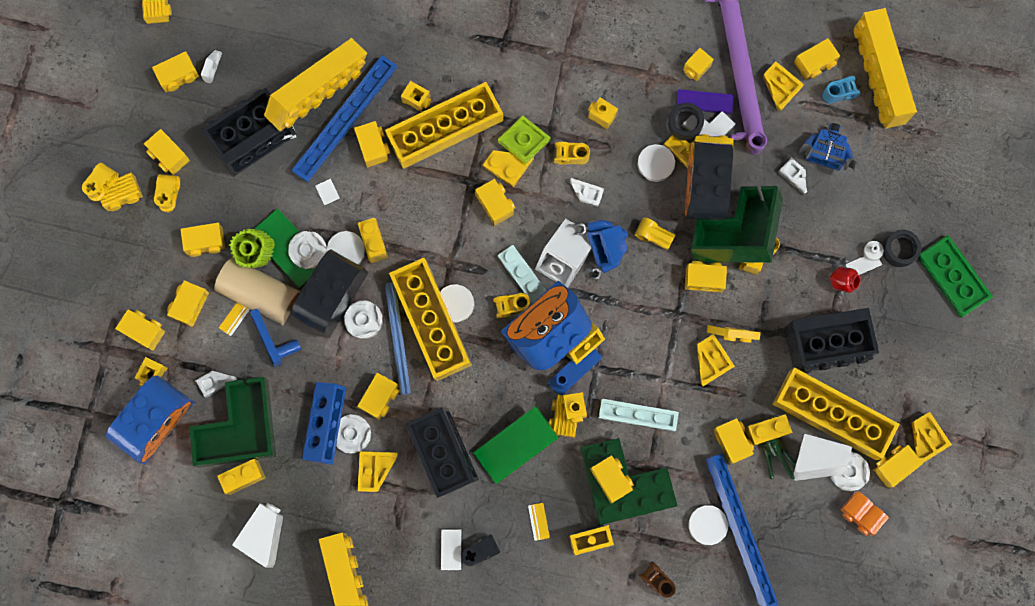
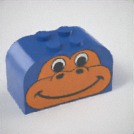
(548, 328)
(148, 419)

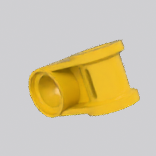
(570, 153)
(100, 180)
(166, 188)
(510, 305)

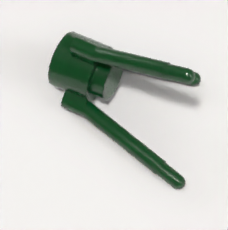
(777, 448)

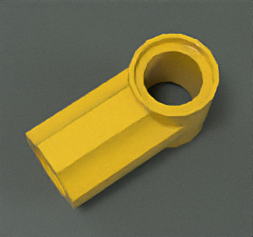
(650, 232)

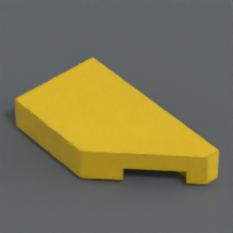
(679, 149)

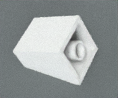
(564, 254)
(821, 458)
(261, 535)

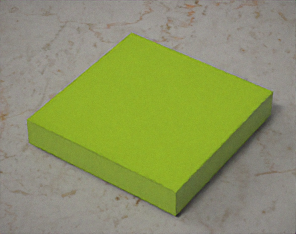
(524, 139)

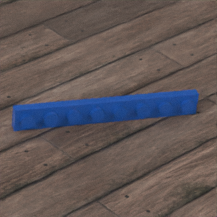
(344, 119)
(741, 530)

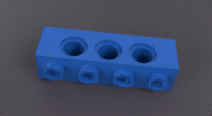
(324, 423)

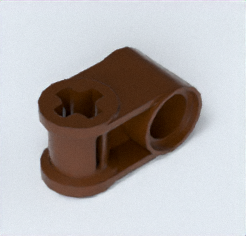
(657, 579)

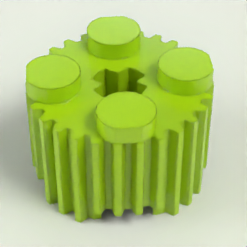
(260, 252)

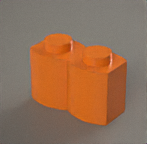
(864, 514)

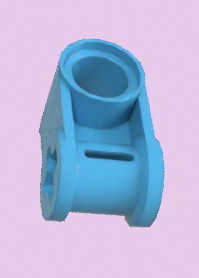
(844, 89)

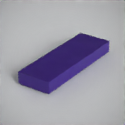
(707, 100)

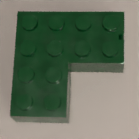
(746, 237)
(245, 435)
(650, 491)

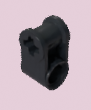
(484, 550)

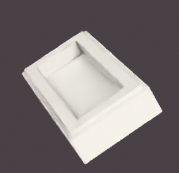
(450, 549)

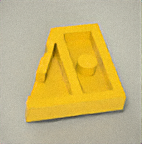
(781, 85)
(506, 166)
(732, 333)
(712, 360)
(928, 437)
(374, 469)

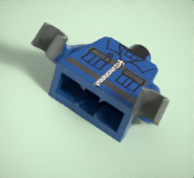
(829, 149)
(606, 243)

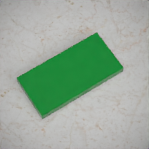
(282, 232)
(954, 276)
(516, 445)

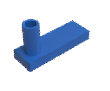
(275, 354)
(573, 373)

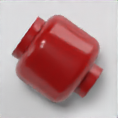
(845, 279)

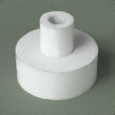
(873, 251)

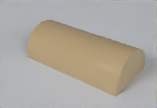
(256, 291)

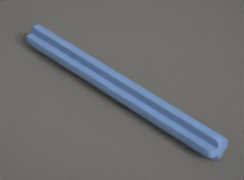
(397, 337)

